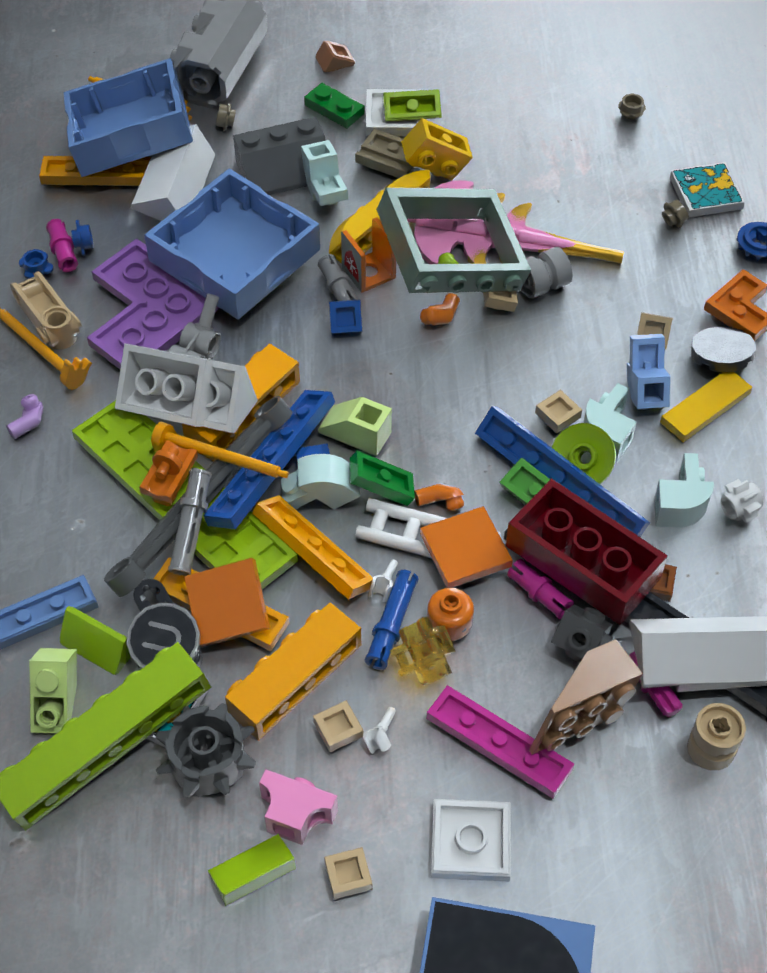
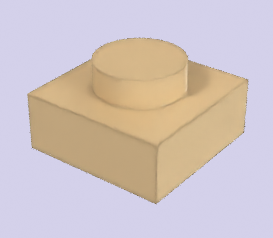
(501, 300)
(655, 325)
(558, 411)
(338, 726)
(348, 873)

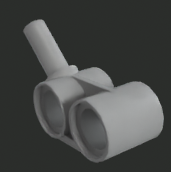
(199, 338)

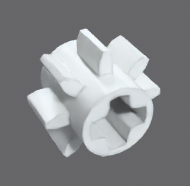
(742, 500)

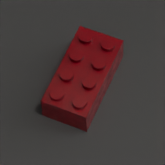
(585, 551)

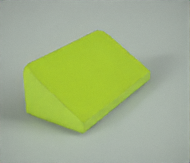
(412, 105)
(94, 641)
(252, 869)

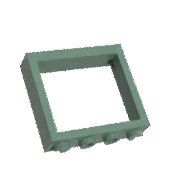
(449, 203)

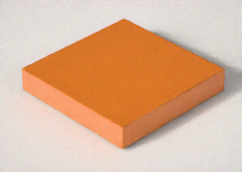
(466, 547)
(227, 602)

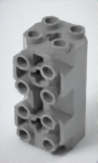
(220, 50)

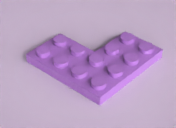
(155, 300)

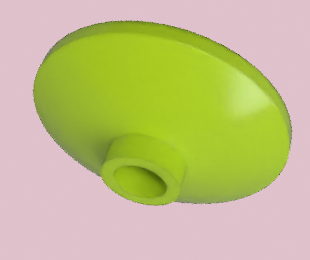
(589, 438)

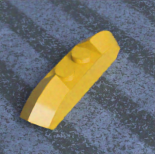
(360, 223)

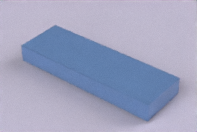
(44, 610)

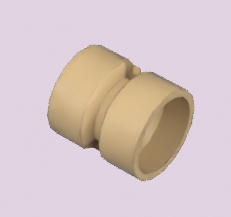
(716, 736)

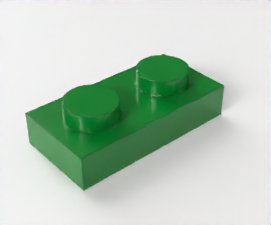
(334, 105)
(382, 478)

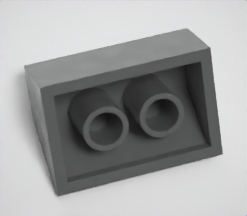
(274, 154)

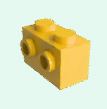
(436, 149)

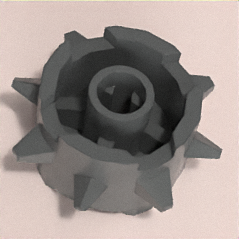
(208, 770)

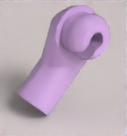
(30, 417)

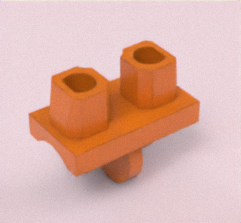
(168, 473)

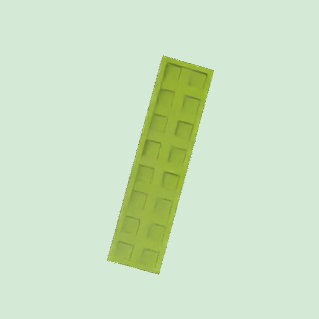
(124, 448)

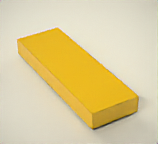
(705, 405)

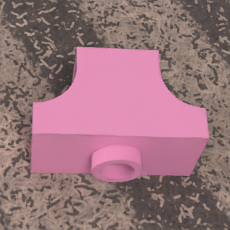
(295, 806)

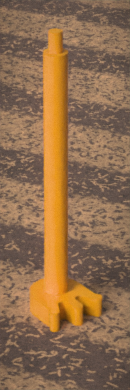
(71, 374)
(165, 431)

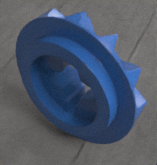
(747, 236)

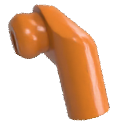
(442, 313)
(438, 493)

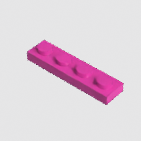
(499, 741)

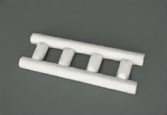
(406, 542)

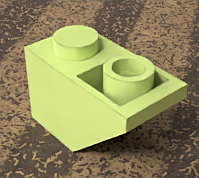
(359, 424)
(52, 688)

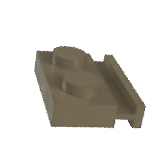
(384, 153)

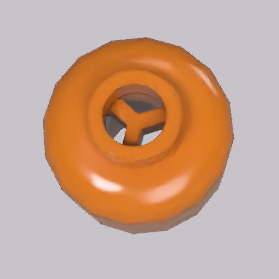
(452, 609)

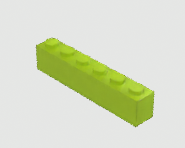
(100, 735)

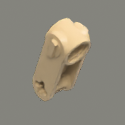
(47, 312)

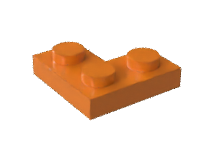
(736, 307)

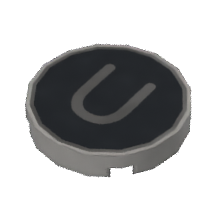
(160, 628)

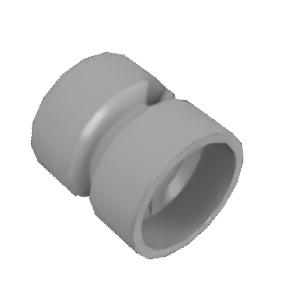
(547, 272)

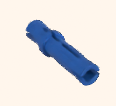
(387, 630)

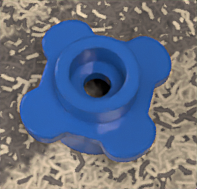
(82, 237)
(35, 261)

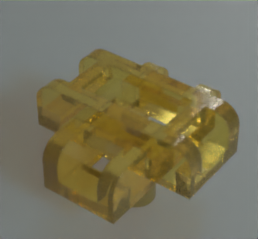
(426, 654)

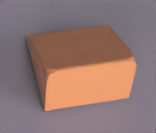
(334, 56)

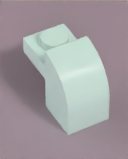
(322, 173)
(608, 417)
(320, 478)
(683, 500)

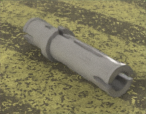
(193, 507)

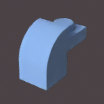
(646, 373)

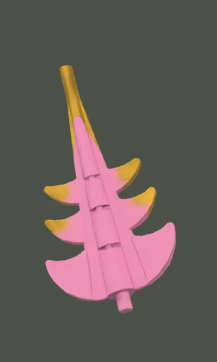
(442, 235)

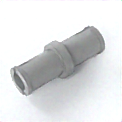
(337, 281)

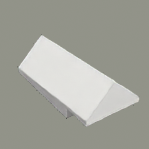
(174, 177)
(184, 388)
(701, 652)

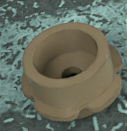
(632, 106)
(225, 116)
(675, 213)

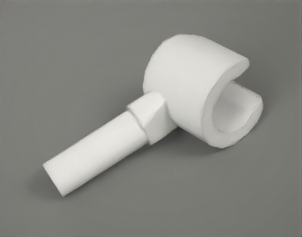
(382, 583)
(376, 737)

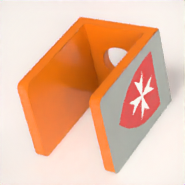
(382, 258)

